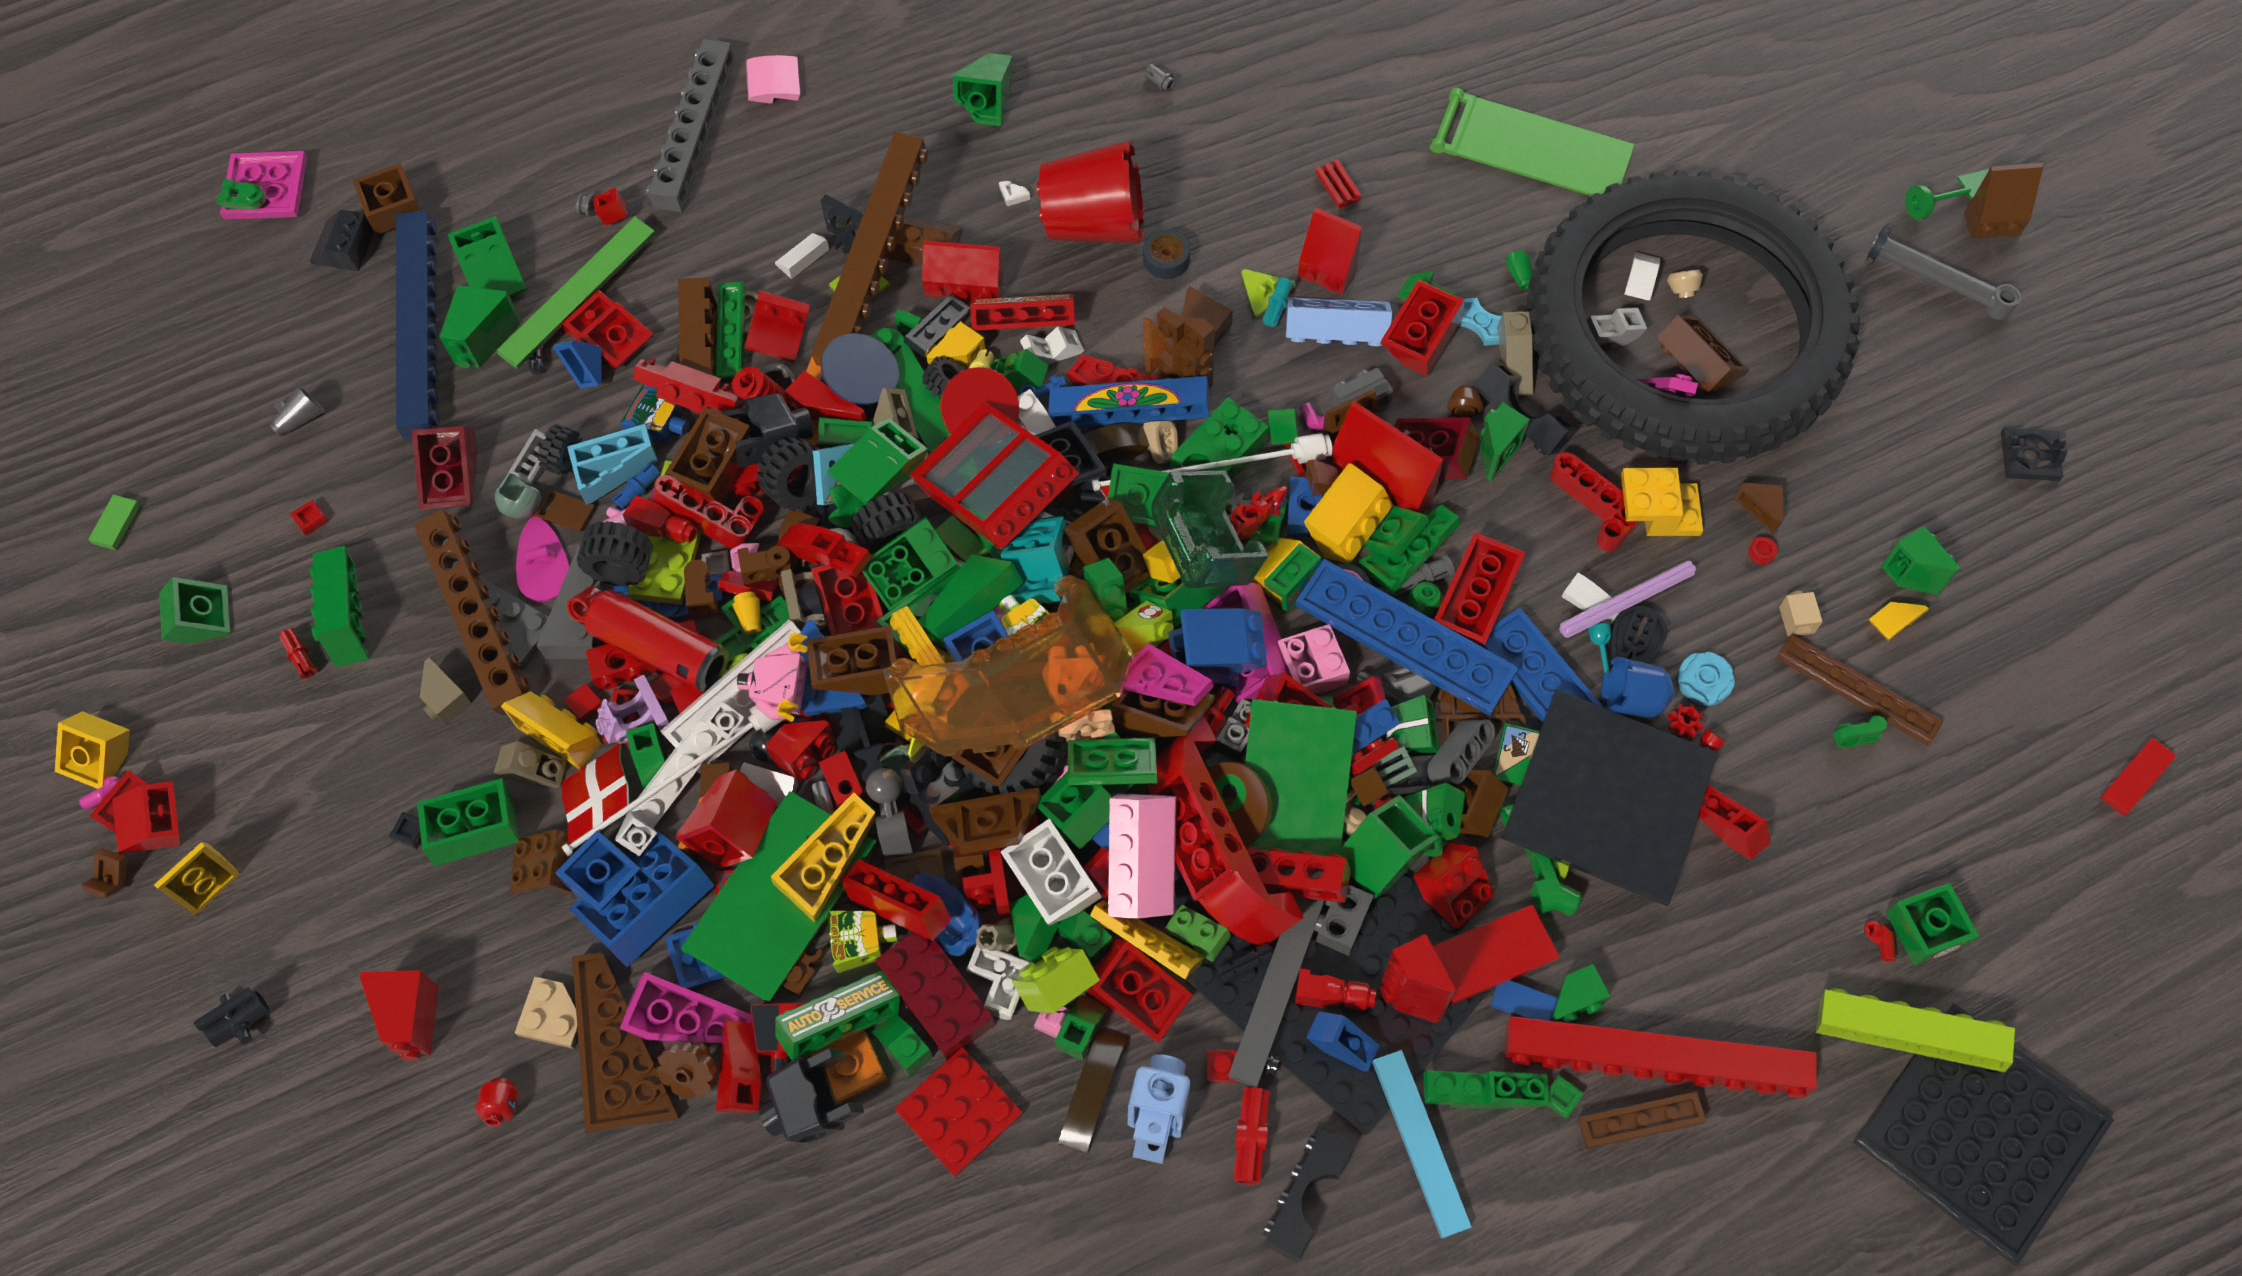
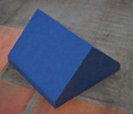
(597, 871)

